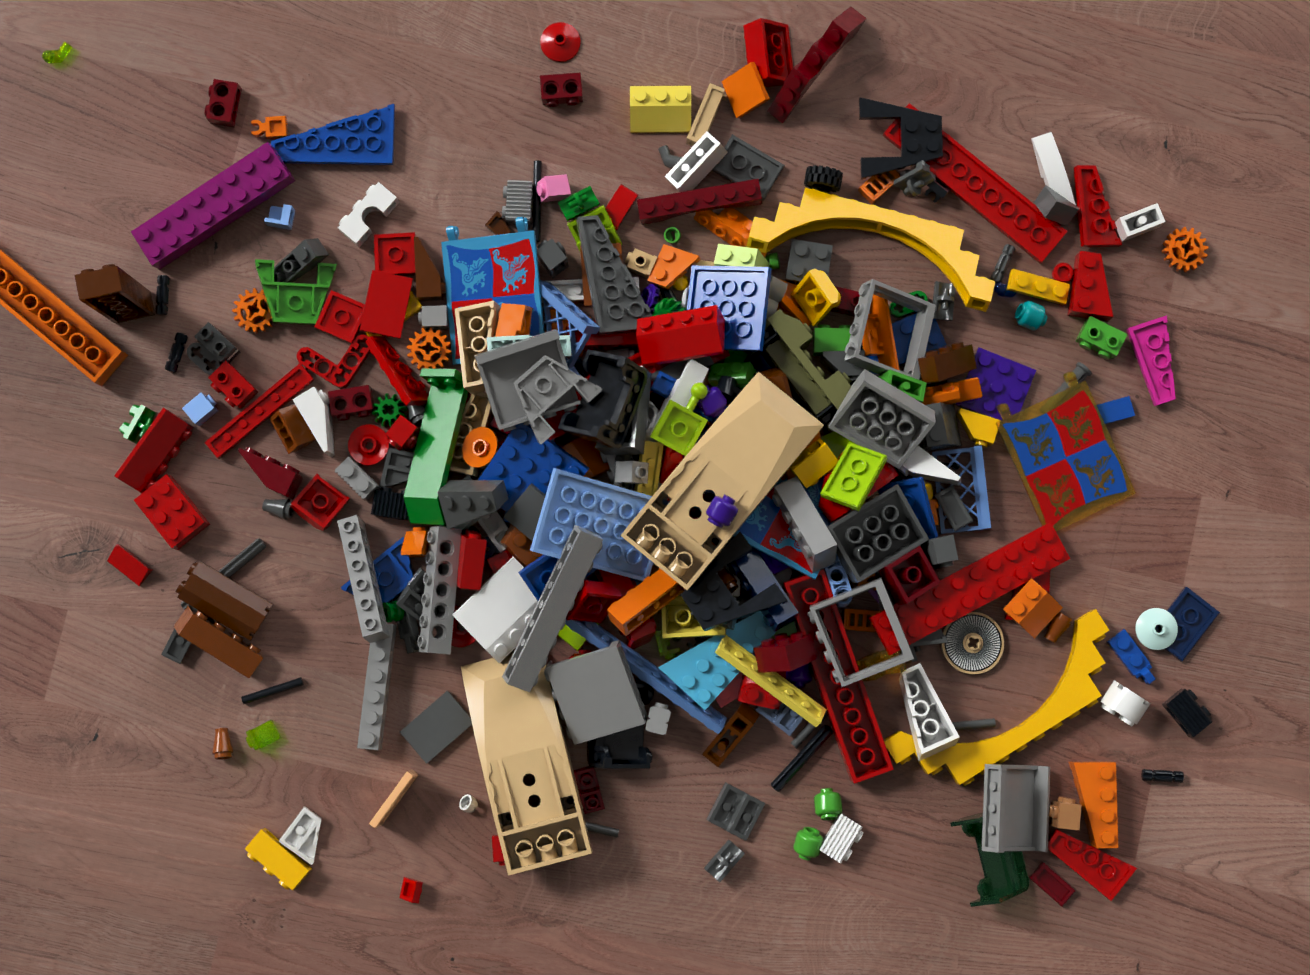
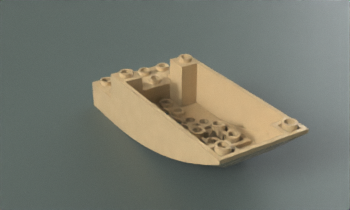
(736, 457)
(517, 737)

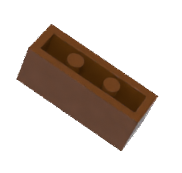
(947, 362)

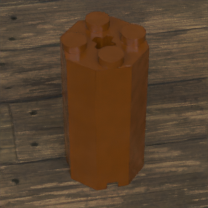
(223, 599)

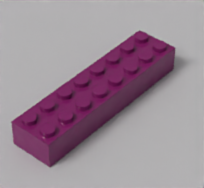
(213, 206)

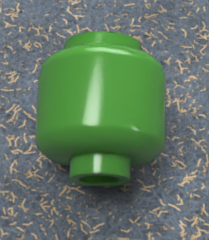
(828, 804)
(808, 843)

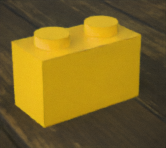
(814, 463)

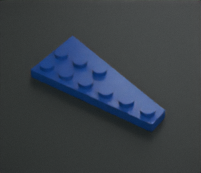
(353, 141)

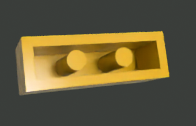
(277, 859)

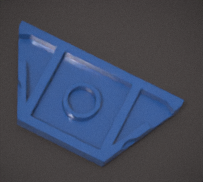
(392, 572)

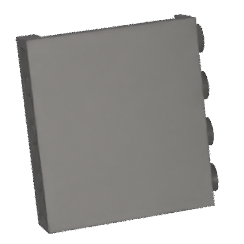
(505, 364)
(596, 693)
(1015, 808)

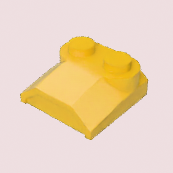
(816, 295)

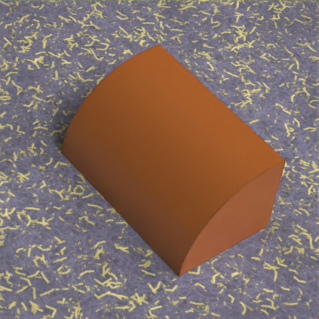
(292, 429)

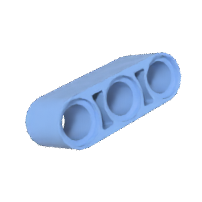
(839, 586)

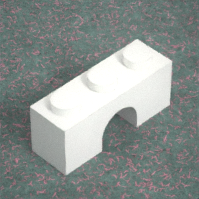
(377, 199)

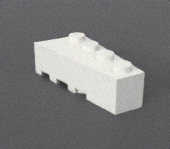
(926, 715)

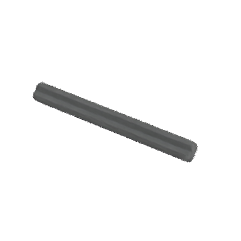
(239, 561)

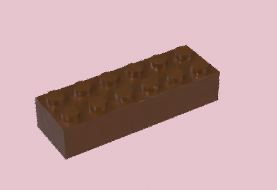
(114, 294)

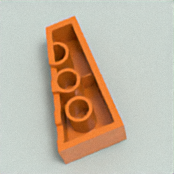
(513, 320)
(1098, 796)

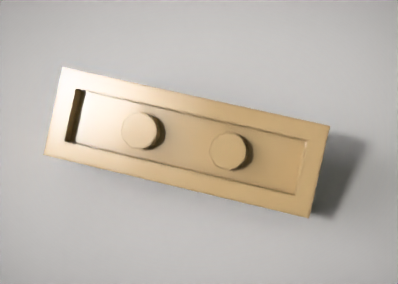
(706, 113)

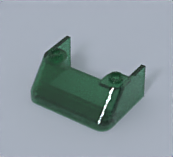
(1003, 872)

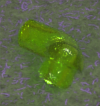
(57, 56)

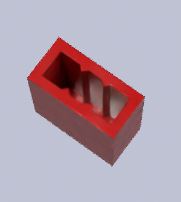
(471, 560)

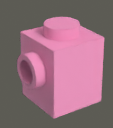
(553, 188)

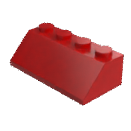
(681, 336)
(154, 451)

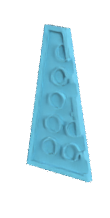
(706, 674)

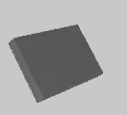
(748, 163)
(437, 727)

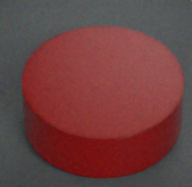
(1062, 272)

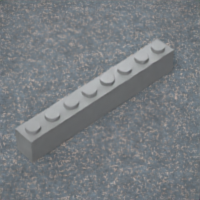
(552, 608)

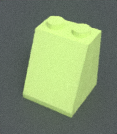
(739, 256)

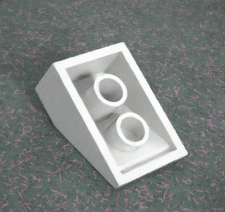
(317, 414)
(926, 466)

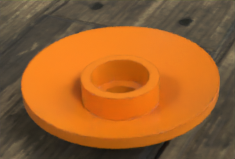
(473, 447)

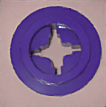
(651, 295)

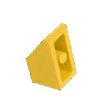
(978, 427)

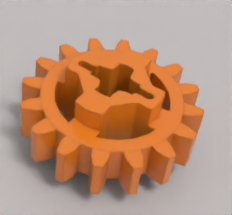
(1193, 251)
(252, 319)
(429, 341)

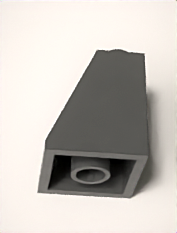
(945, 431)

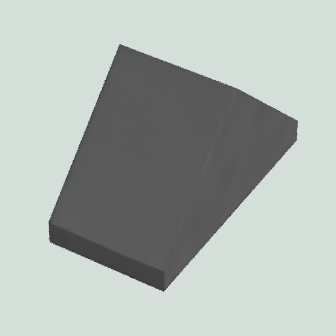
(1055, 206)

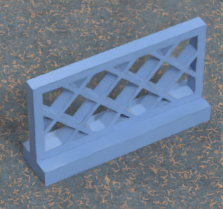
(567, 310)
(980, 488)

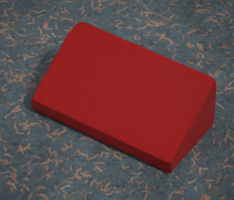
(129, 564)

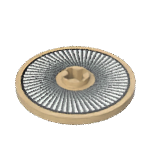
(987, 650)

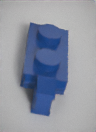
(1131, 656)

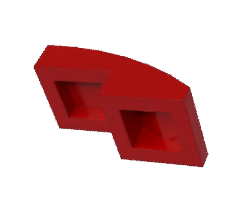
(620, 205)

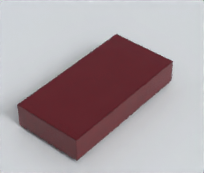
(1052, 884)

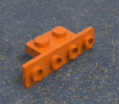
(728, 225)
(879, 335)
(953, 392)

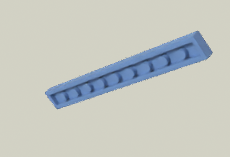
(650, 674)

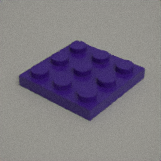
(1000, 383)

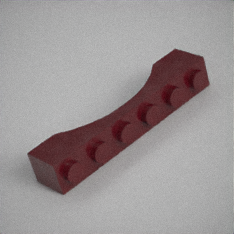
(730, 195)

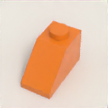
(415, 543)

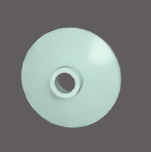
(1146, 630)

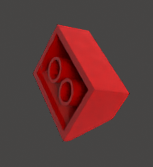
(770, 49)

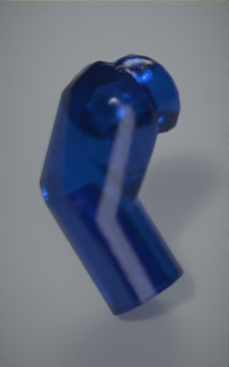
(1001, 290)

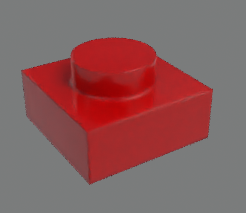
(411, 890)

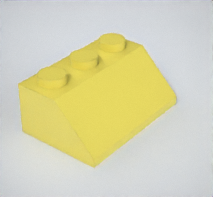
(660, 109)
(679, 623)

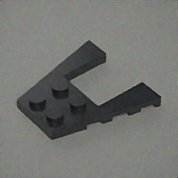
(918, 135)
(711, 599)

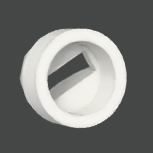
(464, 803)

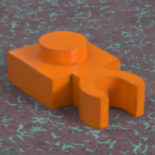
(274, 127)

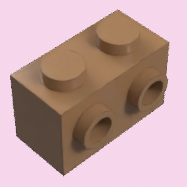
(1065, 813)

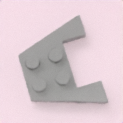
(544, 386)

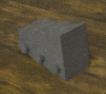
(470, 499)

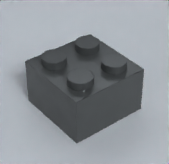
(805, 257)

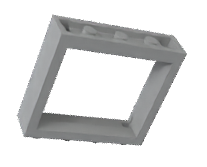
(920, 335)
(831, 655)

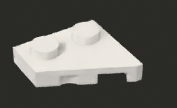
(303, 835)

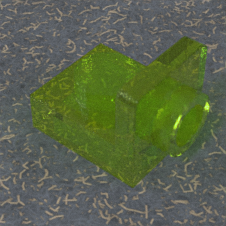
(662, 646)
(262, 735)

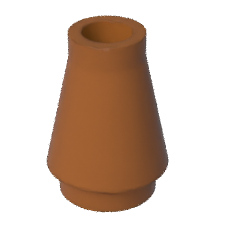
(1057, 627)
(222, 745)

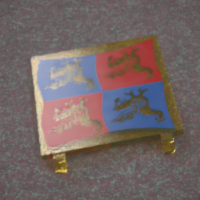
(1065, 455)

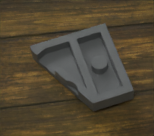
(396, 467)

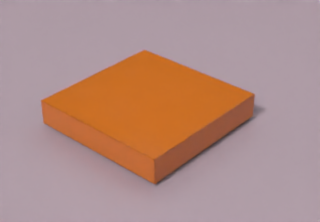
(745, 90)

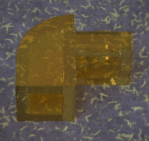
(876, 658)

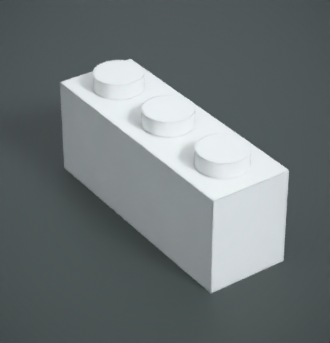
(696, 163)

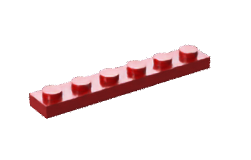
(259, 411)

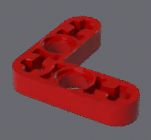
(334, 369)

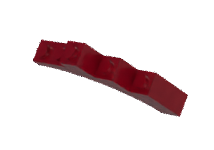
(817, 58)

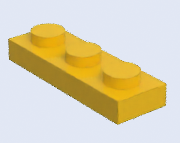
(1038, 286)

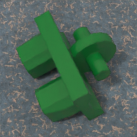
(578, 203)
(140, 423)

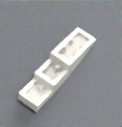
(1051, 165)
(681, 391)

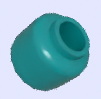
(1031, 315)

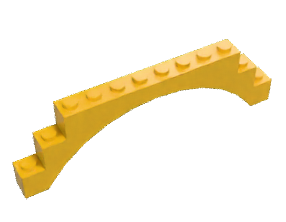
(933, 240)
(1069, 696)

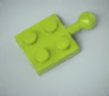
(680, 425)

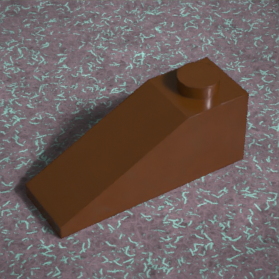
(428, 281)
(731, 734)

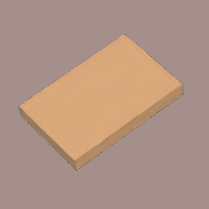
(393, 798)

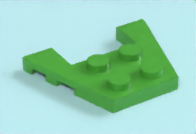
(294, 301)

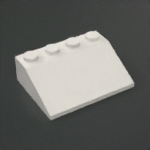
(499, 611)

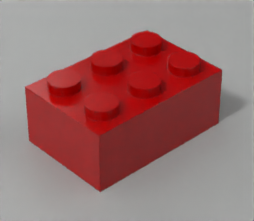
(171, 512)

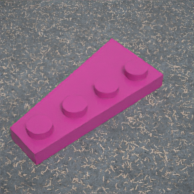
(1152, 352)

